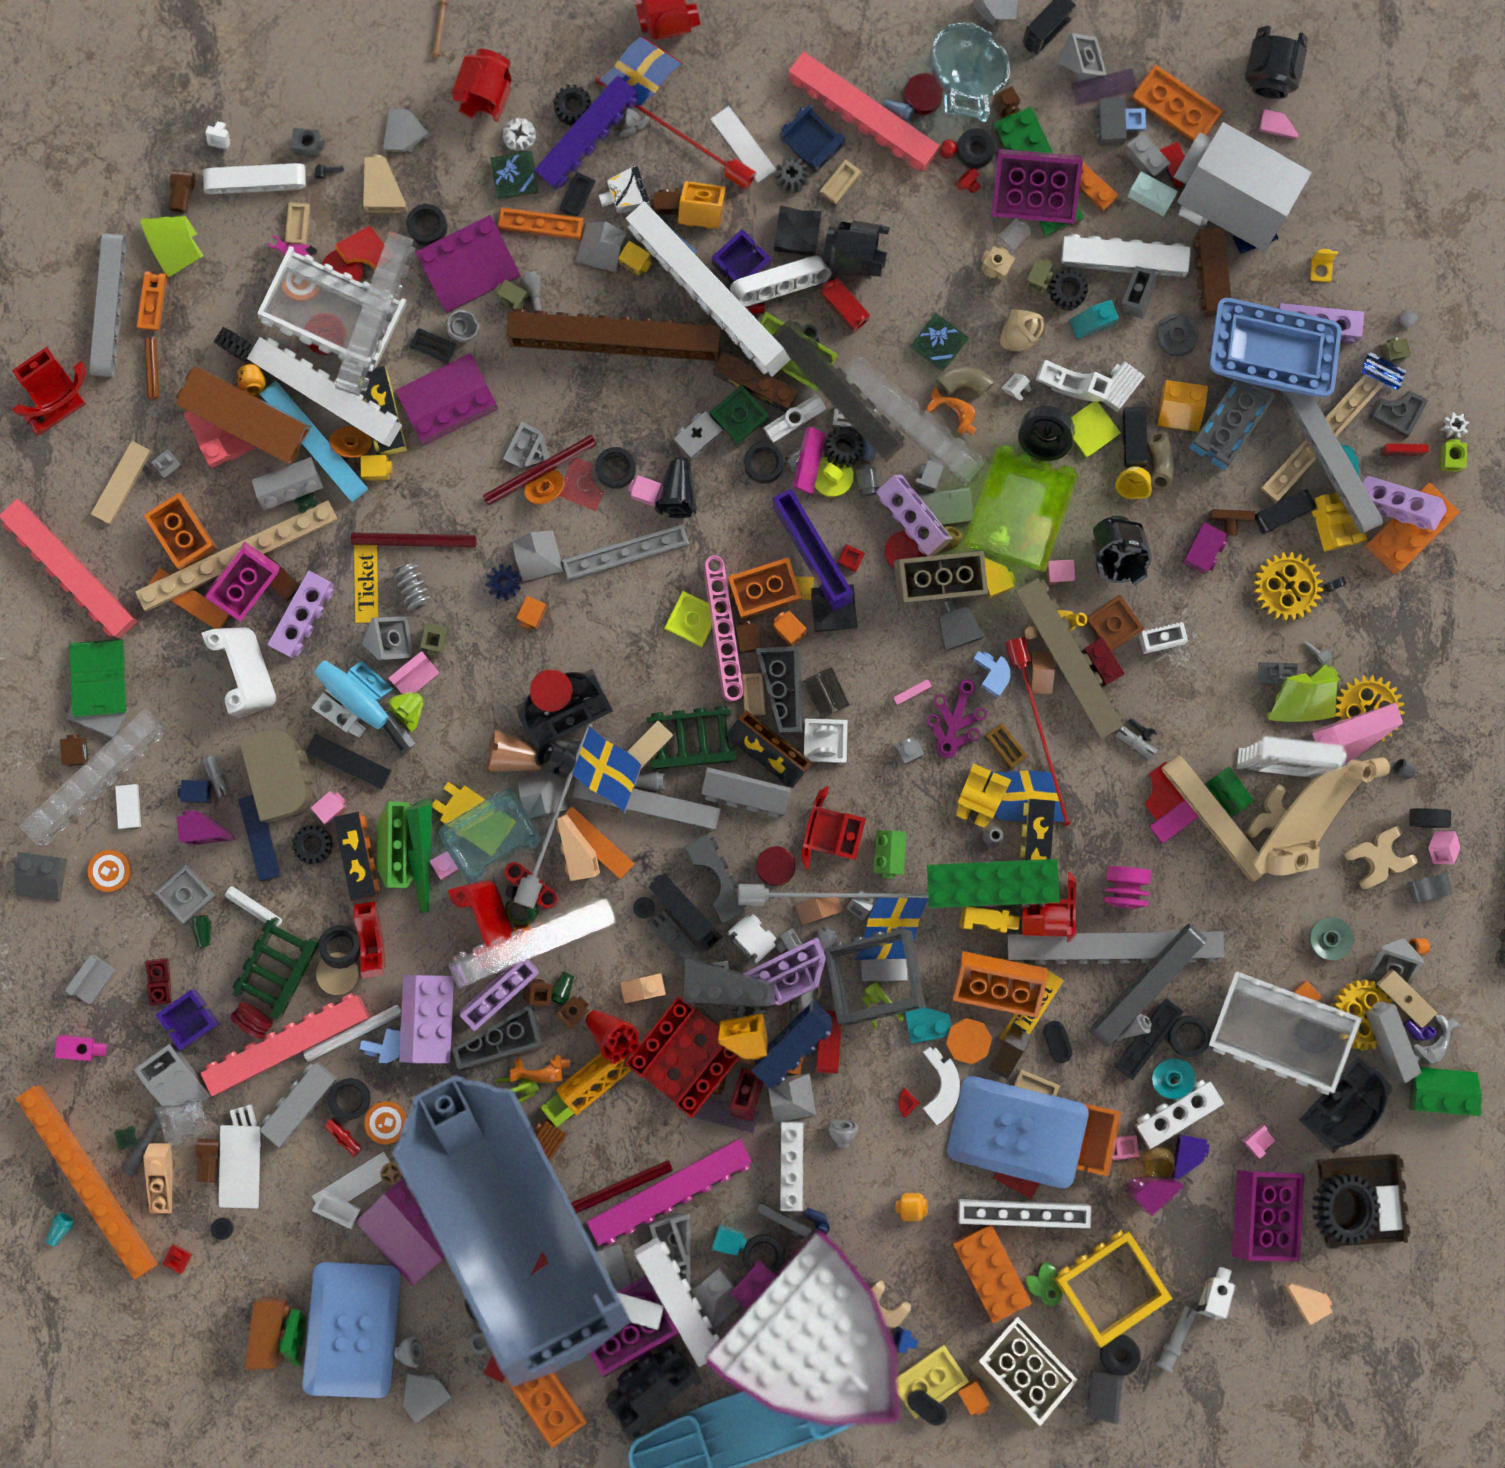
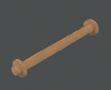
(443, 3)

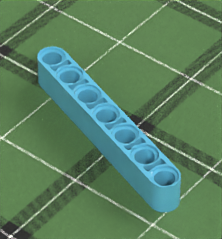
(317, 444)

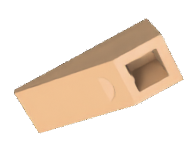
(579, 855)
(159, 1177)

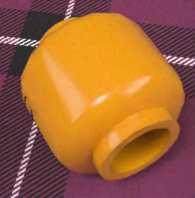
(251, 379)
(912, 1207)

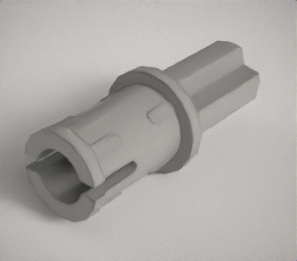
(215, 776)

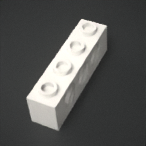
(1209, 1101)
(791, 1166)

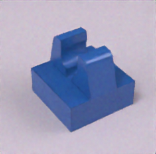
(902, 1340)

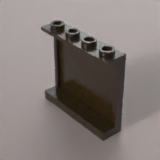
(1378, 1171)

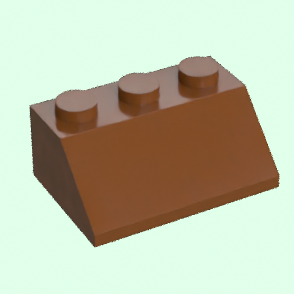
(266, 1333)

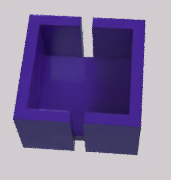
(738, 259)
(188, 1019)

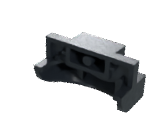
(571, 717)
(1349, 1108)
(649, 1387)

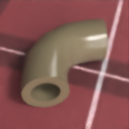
(965, 377)
(1162, 460)

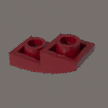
(158, 981)

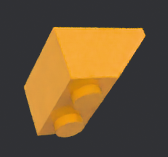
(701, 205)
(1182, 405)
(745, 1036)

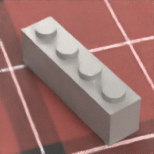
(298, 1104)

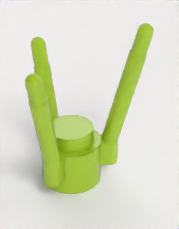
(875, 994)
(525, 1086)

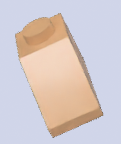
(643, 988)
(1310, 1302)

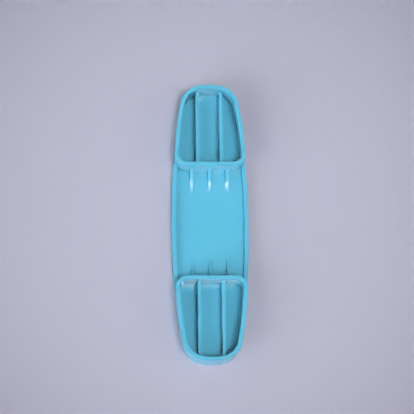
(725, 1435)

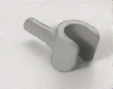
(1323, 657)

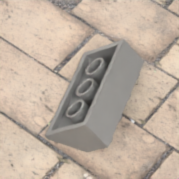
(746, 792)

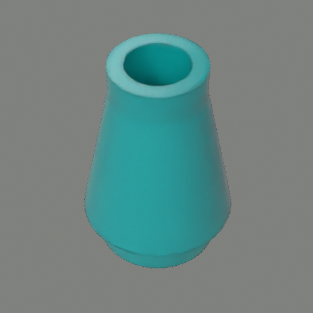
(59, 1228)

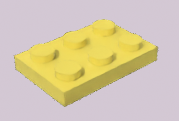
(935, 1374)

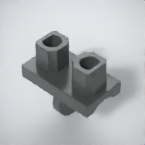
(1275, 672)

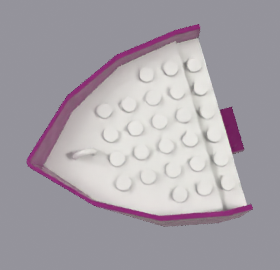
(811, 1340)

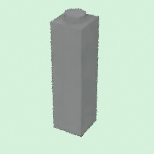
(1393, 1042)

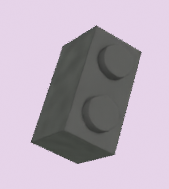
(1111, 121)
(1139, 292)

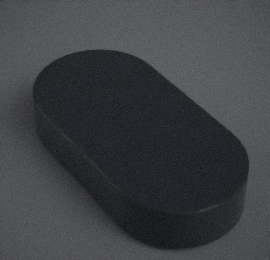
(1057, 1041)
(927, 1407)

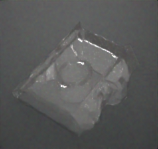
(182, 1121)

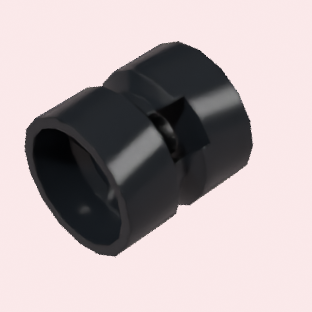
(555, 759)

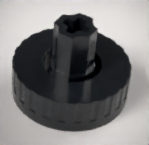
(1049, 423)

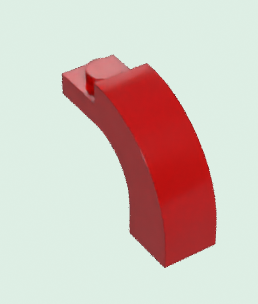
(370, 939)

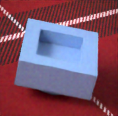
(1135, 120)

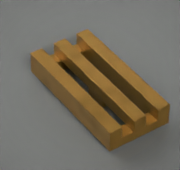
(1016, 760)

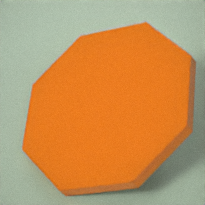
(969, 1041)

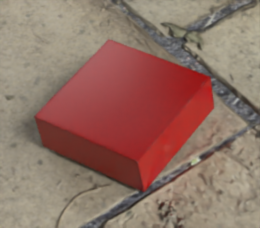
(850, 558)

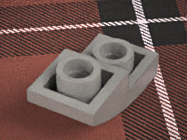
(883, 970)

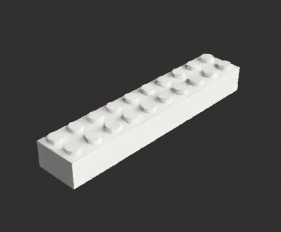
(707, 289)

